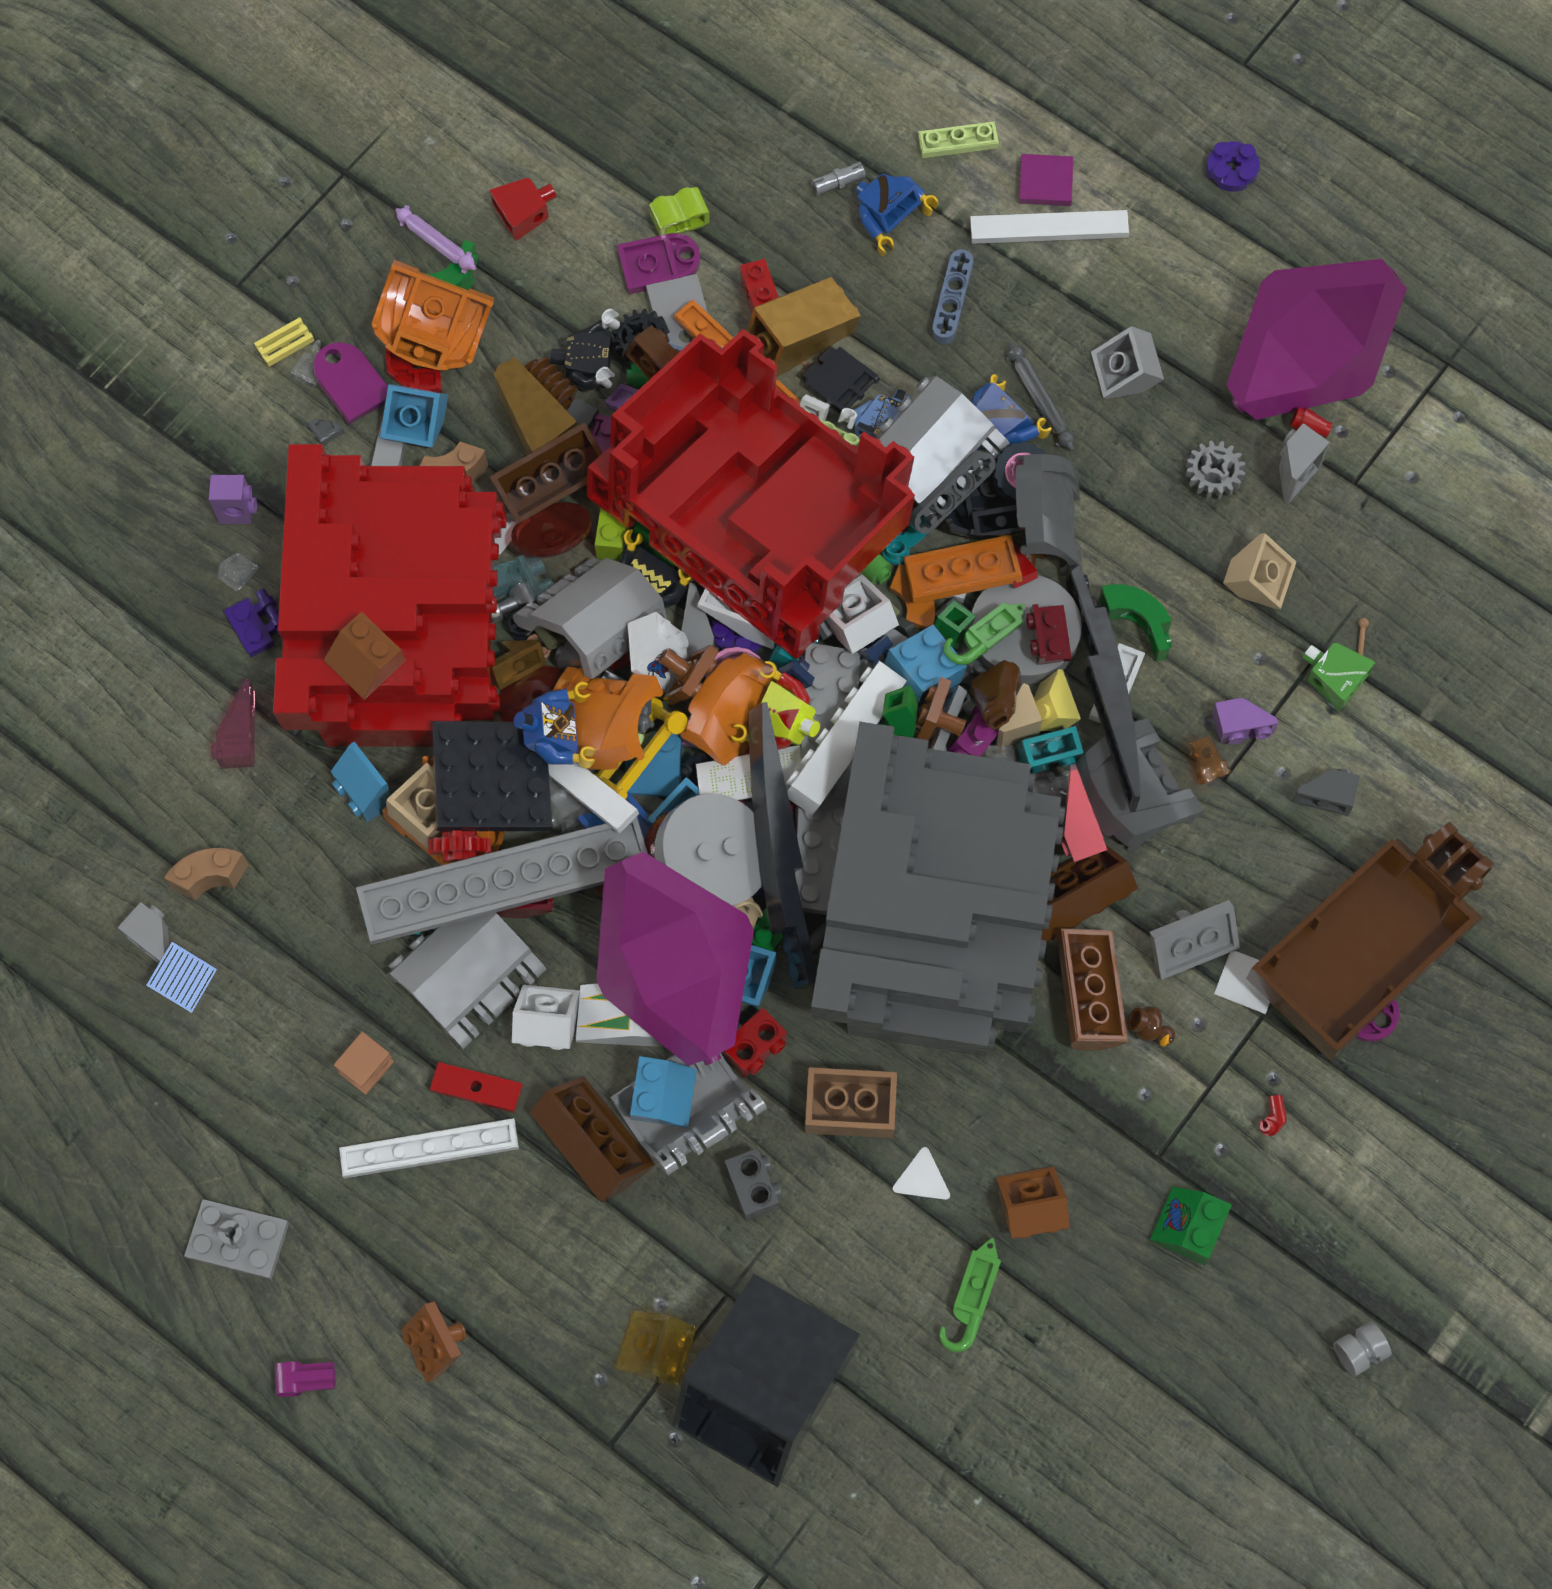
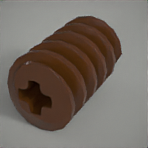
(552, 381)

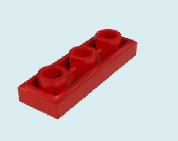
(459, 1082)

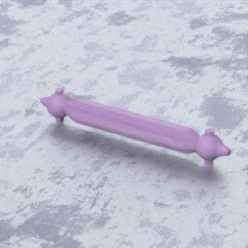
(435, 239)

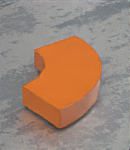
(920, 614)

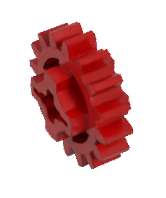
(459, 845)

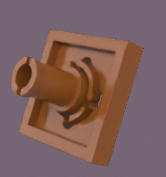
(688, 672)
(932, 714)
(432, 1341)

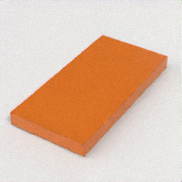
(962, 569)

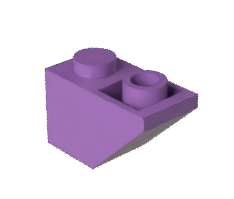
(1242, 720)

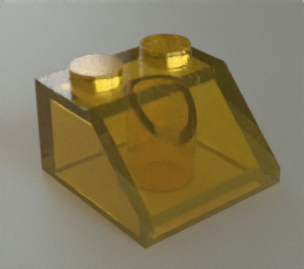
(655, 1347)

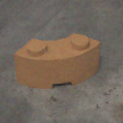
(466, 455)
(206, 870)

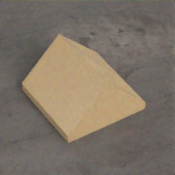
(1024, 723)

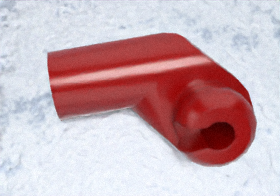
(1276, 1119)

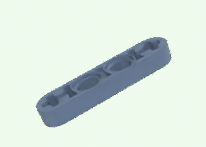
(952, 296)

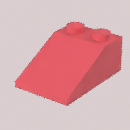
(1081, 828)

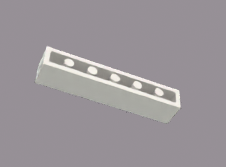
(838, 745)

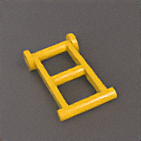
(674, 722)

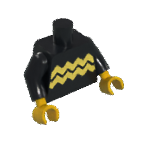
(665, 580)

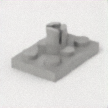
(1194, 939)
(236, 1239)

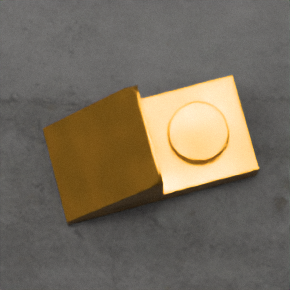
(518, 661)

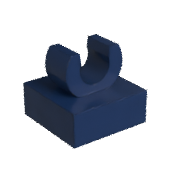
(874, 649)
(799, 671)

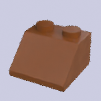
(364, 656)
(1033, 1202)

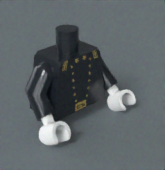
(589, 354)

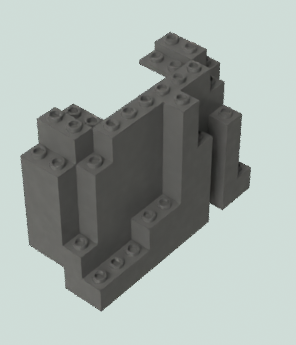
(937, 896)

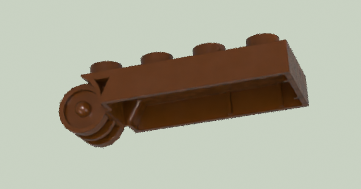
(1373, 938)

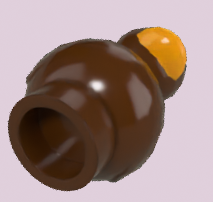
(1148, 1026)

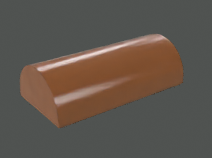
(1091, 989)

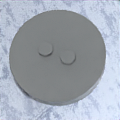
(1017, 645)
(712, 845)

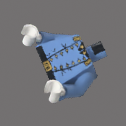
(872, 413)

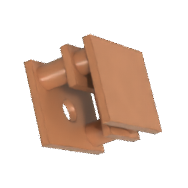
(364, 1063)

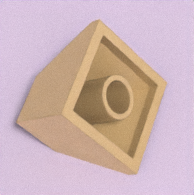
(1261, 572)

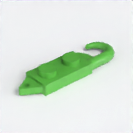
(987, 632)
(973, 1295)

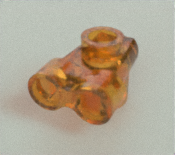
(1209, 767)

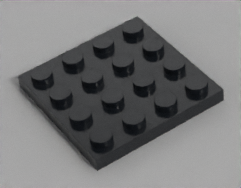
(488, 779)

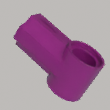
(296, 1378)

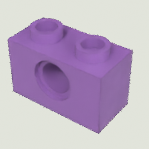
(232, 499)

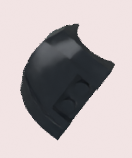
(983, 514)

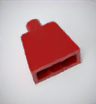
(522, 205)

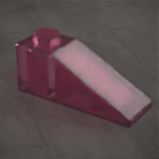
(237, 731)

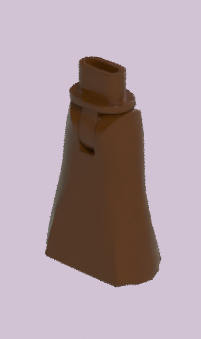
(996, 693)

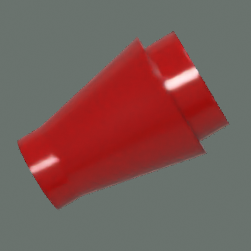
(1311, 420)

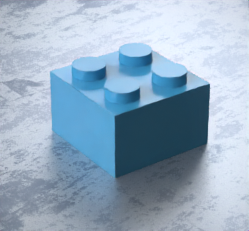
(923, 662)

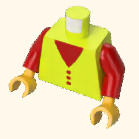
(788, 710)

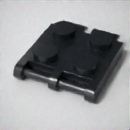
(838, 378)

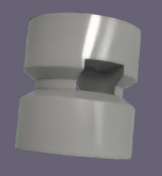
(1360, 1350)

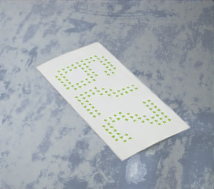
(735, 777)

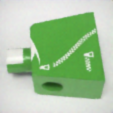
(1337, 672)

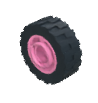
(1005, 469)

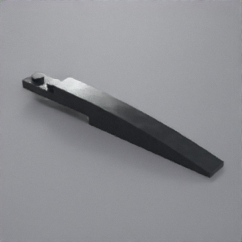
(1107, 685)
(778, 847)

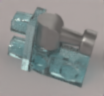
(519, 580)

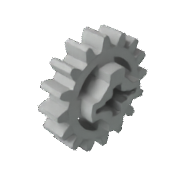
(1215, 469)

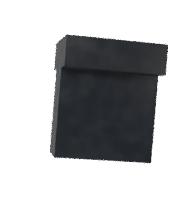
(763, 1379)

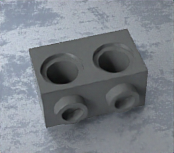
(748, 1185)

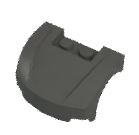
(1046, 507)
(1161, 798)

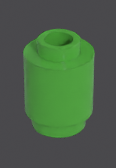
(878, 570)

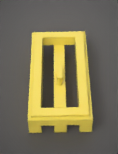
(282, 338)

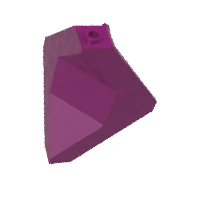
(1315, 336)
(673, 957)

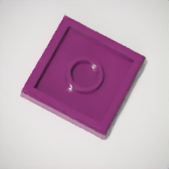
(1046, 179)

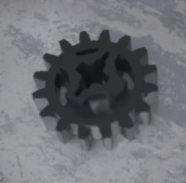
(634, 326)

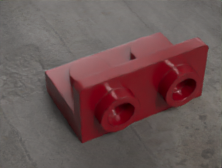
(1049, 634)

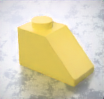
(1056, 703)

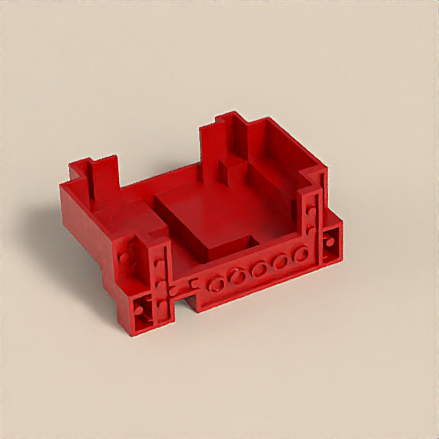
(751, 488)
(419, 563)

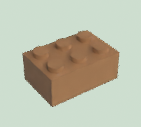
(851, 1102)

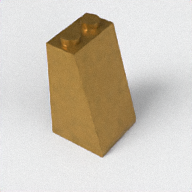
(803, 323)
(530, 407)

